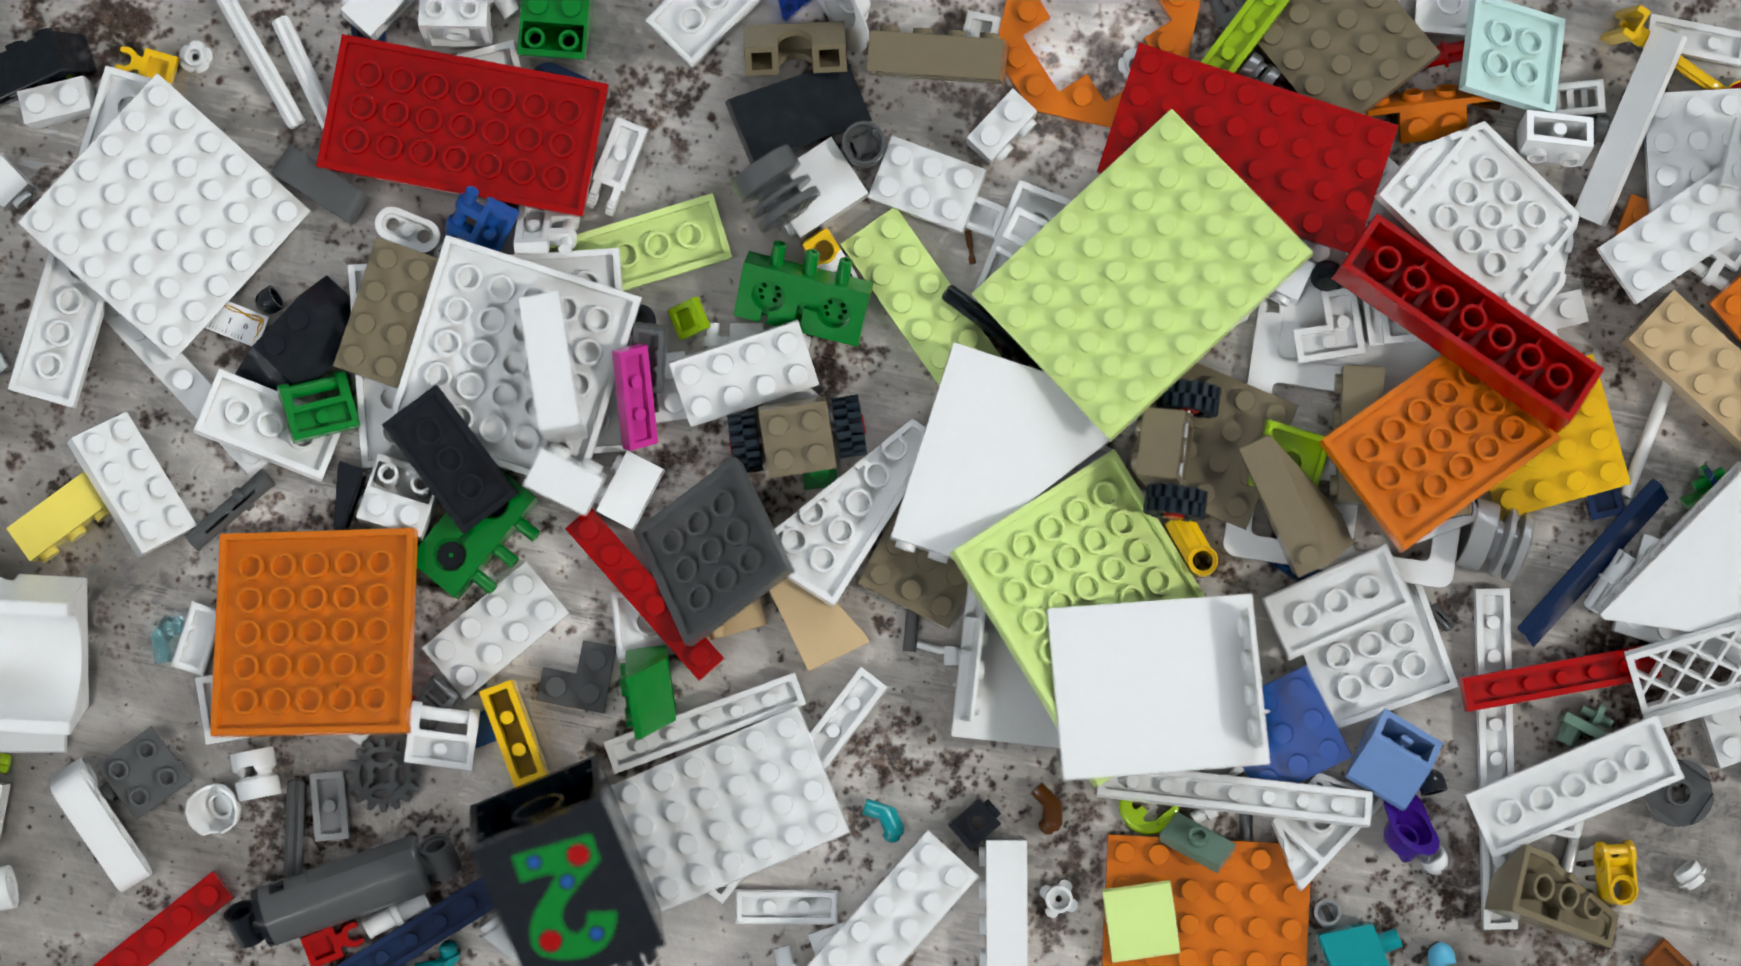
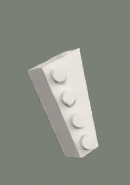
(550, 367)

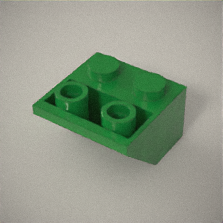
(555, 28)
(647, 690)

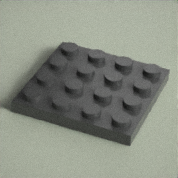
(713, 551)

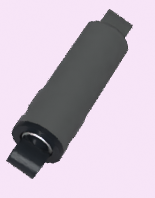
(342, 890)

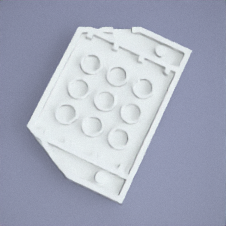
(1486, 215)

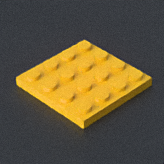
(1574, 467)

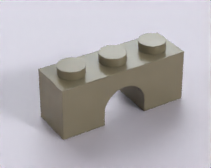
(773, 44)

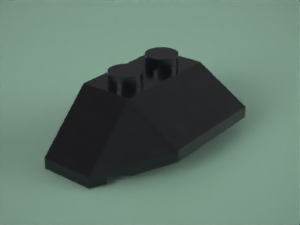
(302, 340)

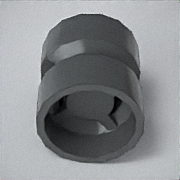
(863, 145)

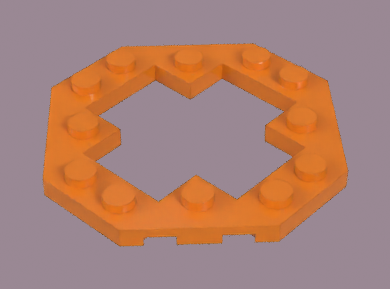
(1081, 99)

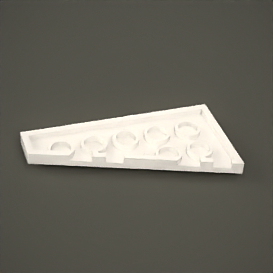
(842, 522)

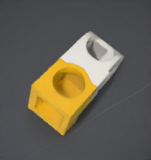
(828, 248)

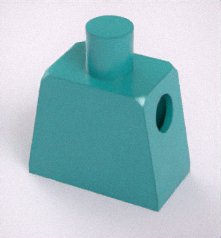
(1357, 945)

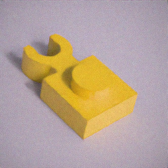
(151, 64)

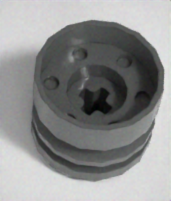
(775, 189)

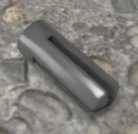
(1435, 608)

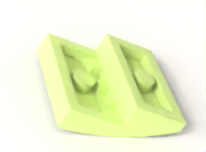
(1141, 921)

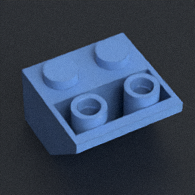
(1393, 759)

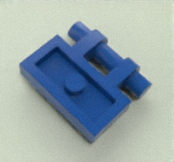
(492, 222)

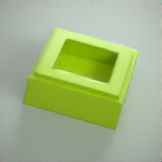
(688, 318)

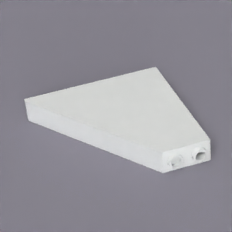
(988, 450)
(1692, 572)

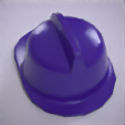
(1410, 831)

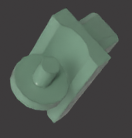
(1573, 726)

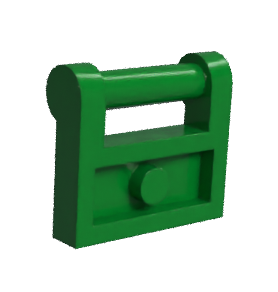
(322, 416)

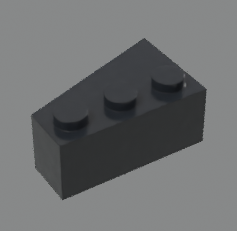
(42, 61)

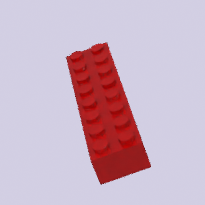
(1468, 323)

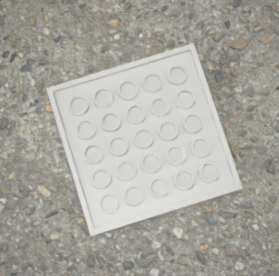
(164, 217)
(473, 351)

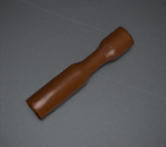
(968, 235)

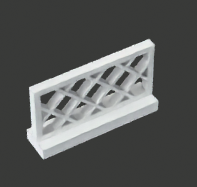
(1701, 700)

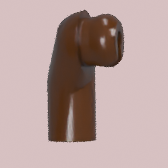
(1052, 809)

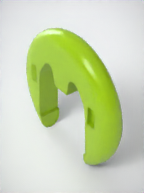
(1135, 818)

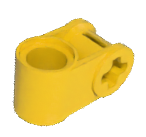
(1616, 869)

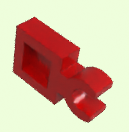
(326, 944)

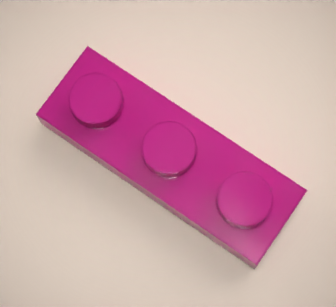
(635, 396)

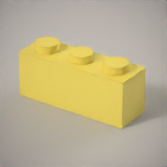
(58, 519)

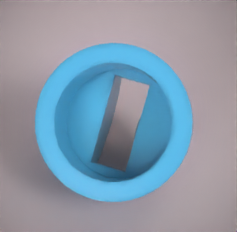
(1441, 955)

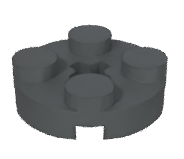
(1687, 811)

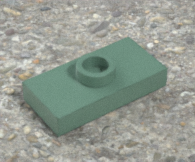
(1197, 842)

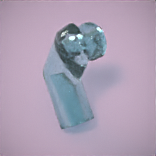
(161, 637)

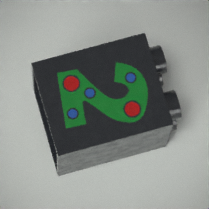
(566, 872)

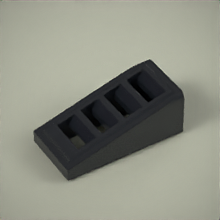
(348, 492)

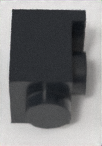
(962, 822)

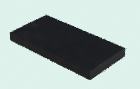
(797, 111)
(450, 459)

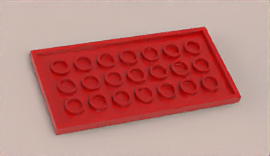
(462, 124)
(1293, 151)

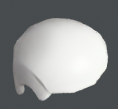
(213, 809)

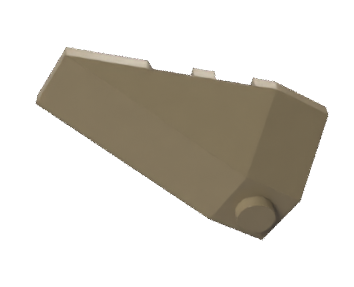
(1299, 513)
(1543, 894)

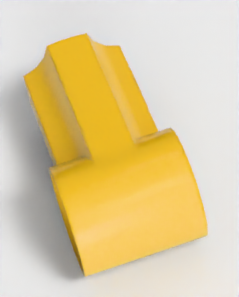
(1189, 542)

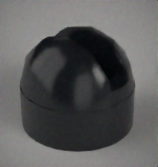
(269, 301)
(1433, 784)

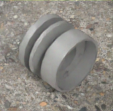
(1501, 541)

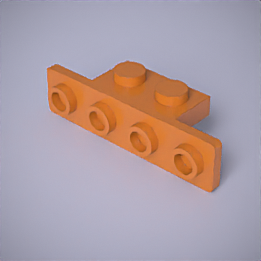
(1427, 113)

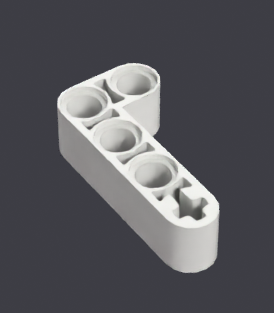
(98, 825)

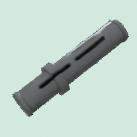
(258, 485)

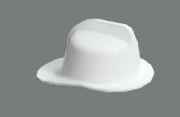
(855, 15)

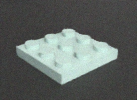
(1512, 54)

